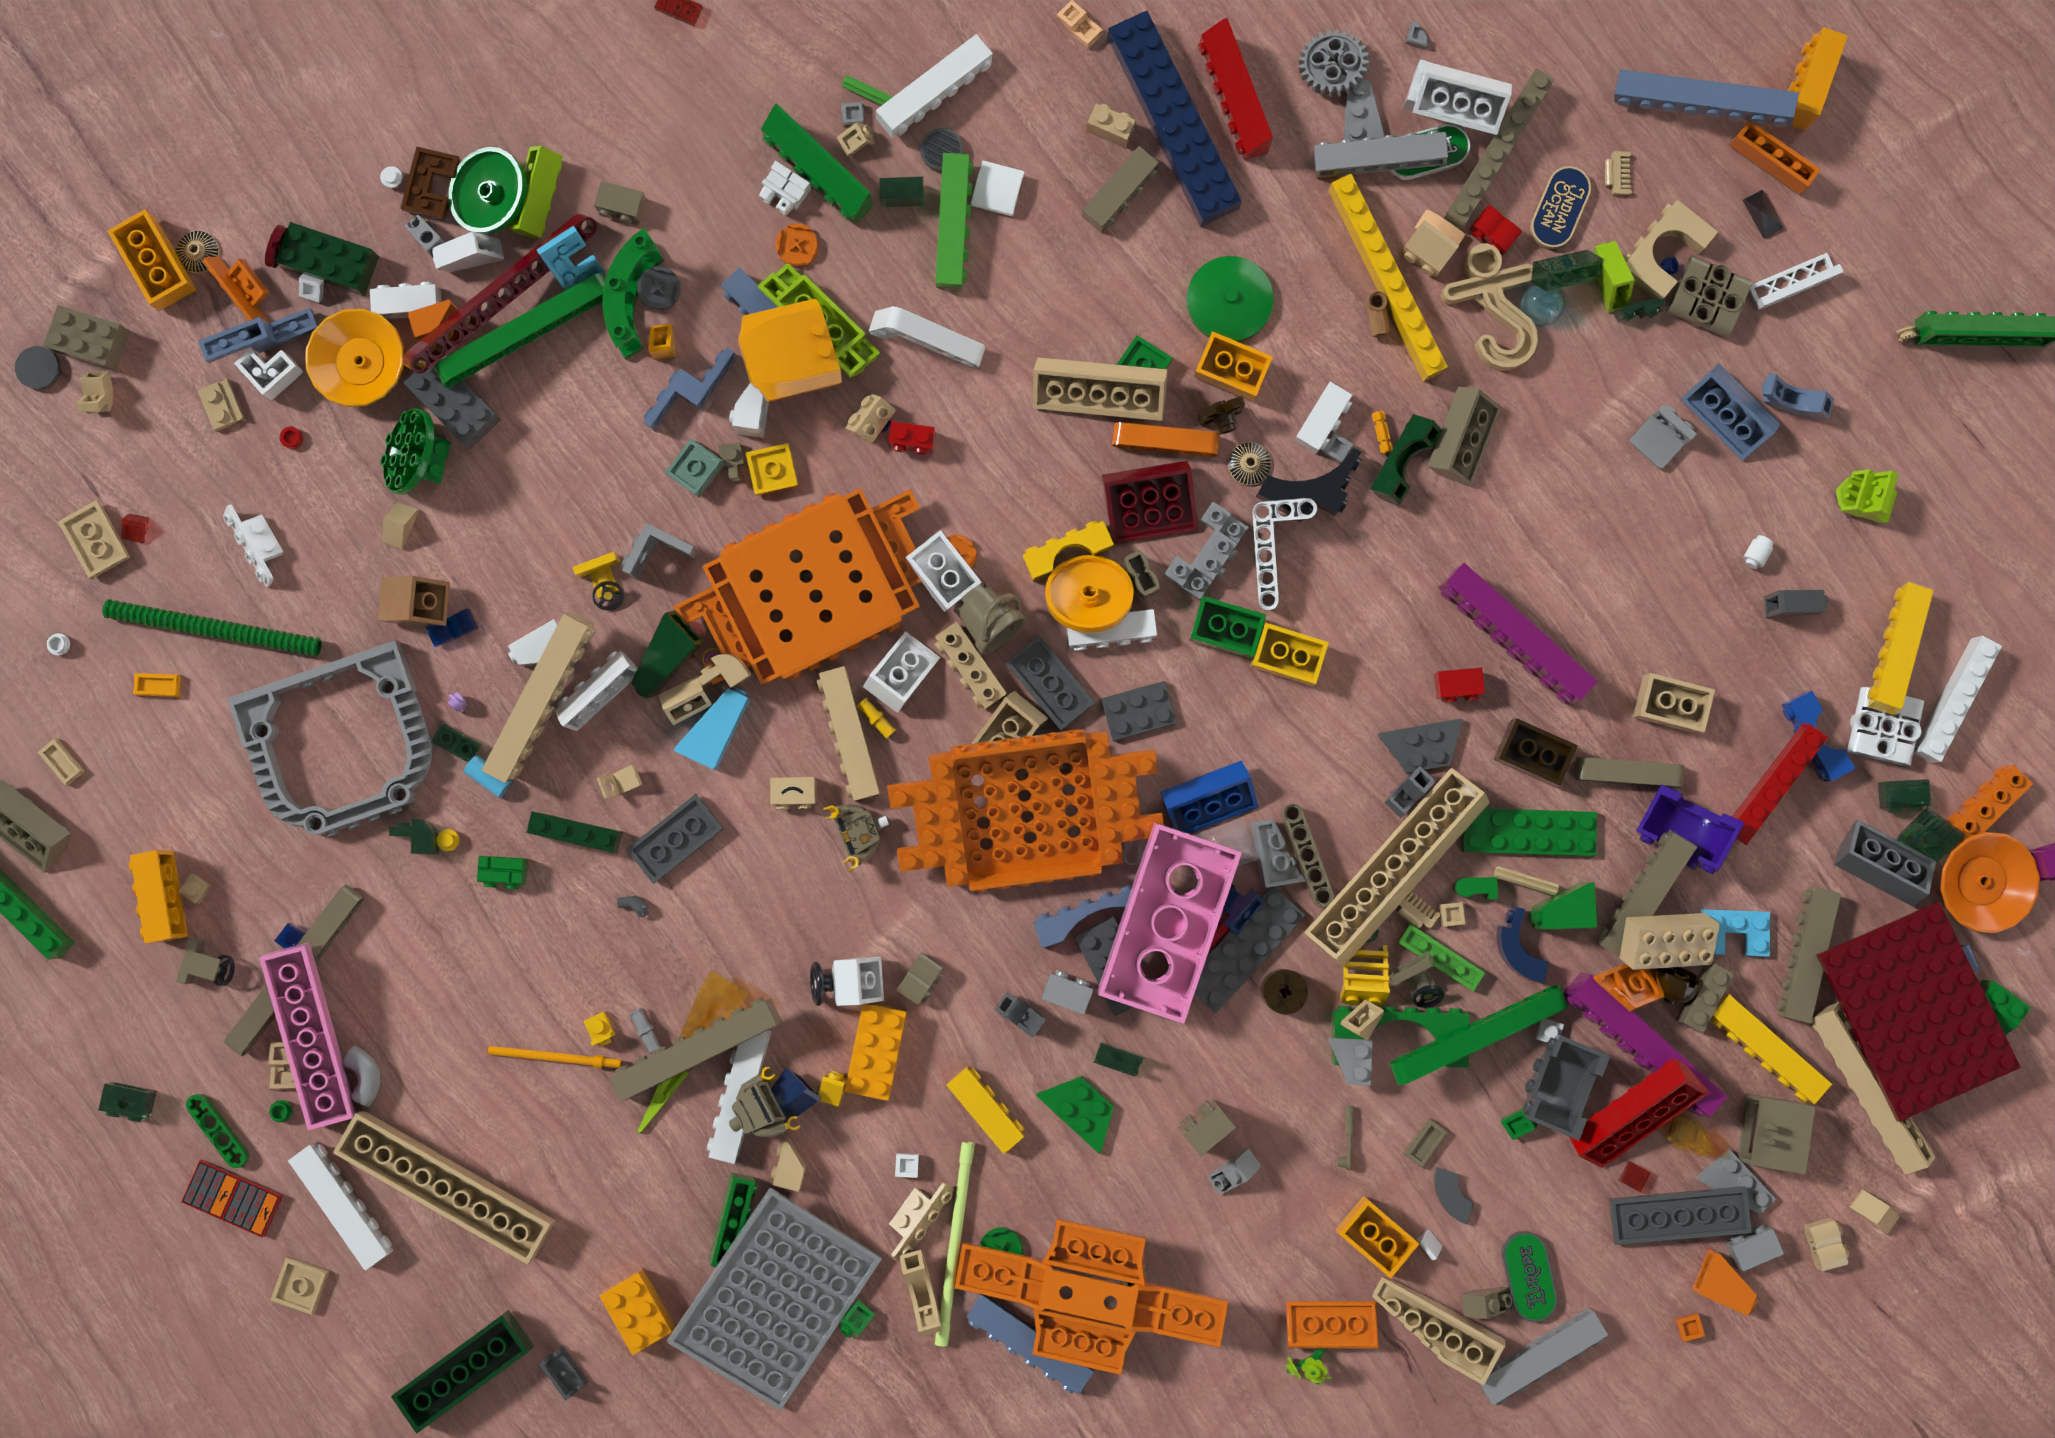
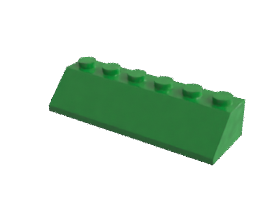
(816, 165)
(1985, 330)

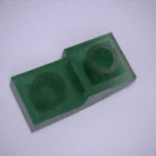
(1642, 308)
(455, 742)

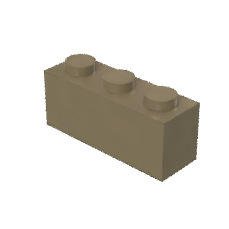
(1699, 1011)

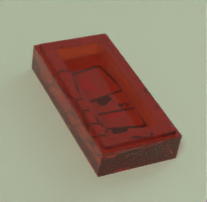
(682, 10)

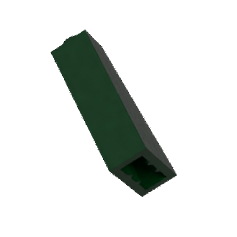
(667, 652)

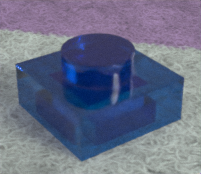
(289, 936)

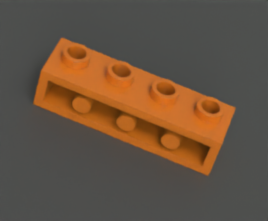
(1774, 157)
(1991, 801)

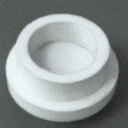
(391, 177)
(58, 644)

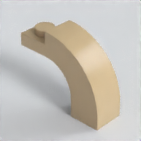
(922, 1292)

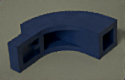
(1512, 951)

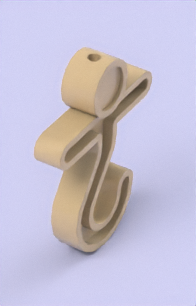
(1487, 288)

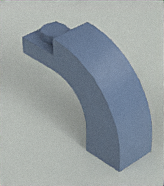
(1796, 400)

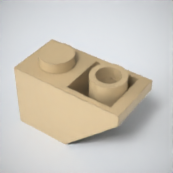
(790, 1168)

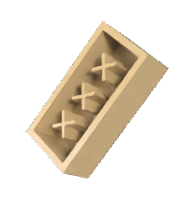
(1669, 941)

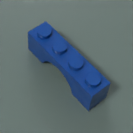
(1829, 762)

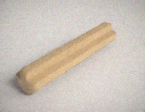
(1526, 880)

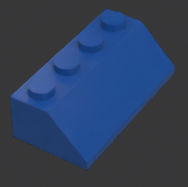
(1210, 798)

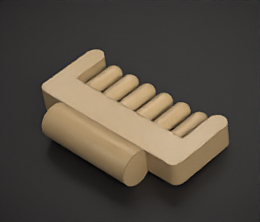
(1613, 173)
(1414, 915)

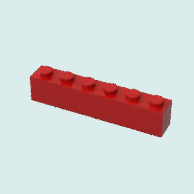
(1778, 780)

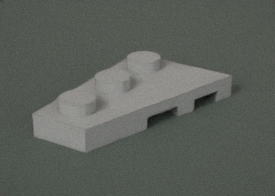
(1274, 860)

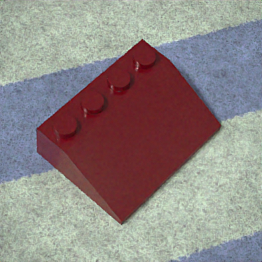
(1150, 502)

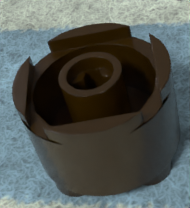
(1290, 1002)

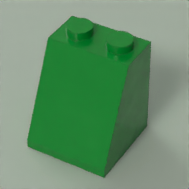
(1568, 909)

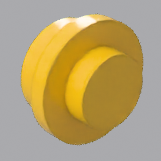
(448, 840)

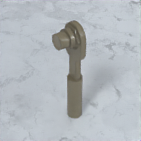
(1346, 1162)

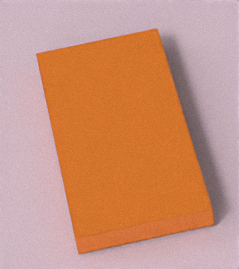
(1331, 1325)

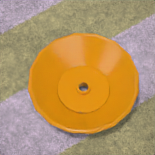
(337, 347)

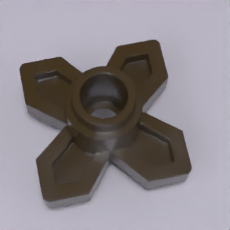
(1222, 414)

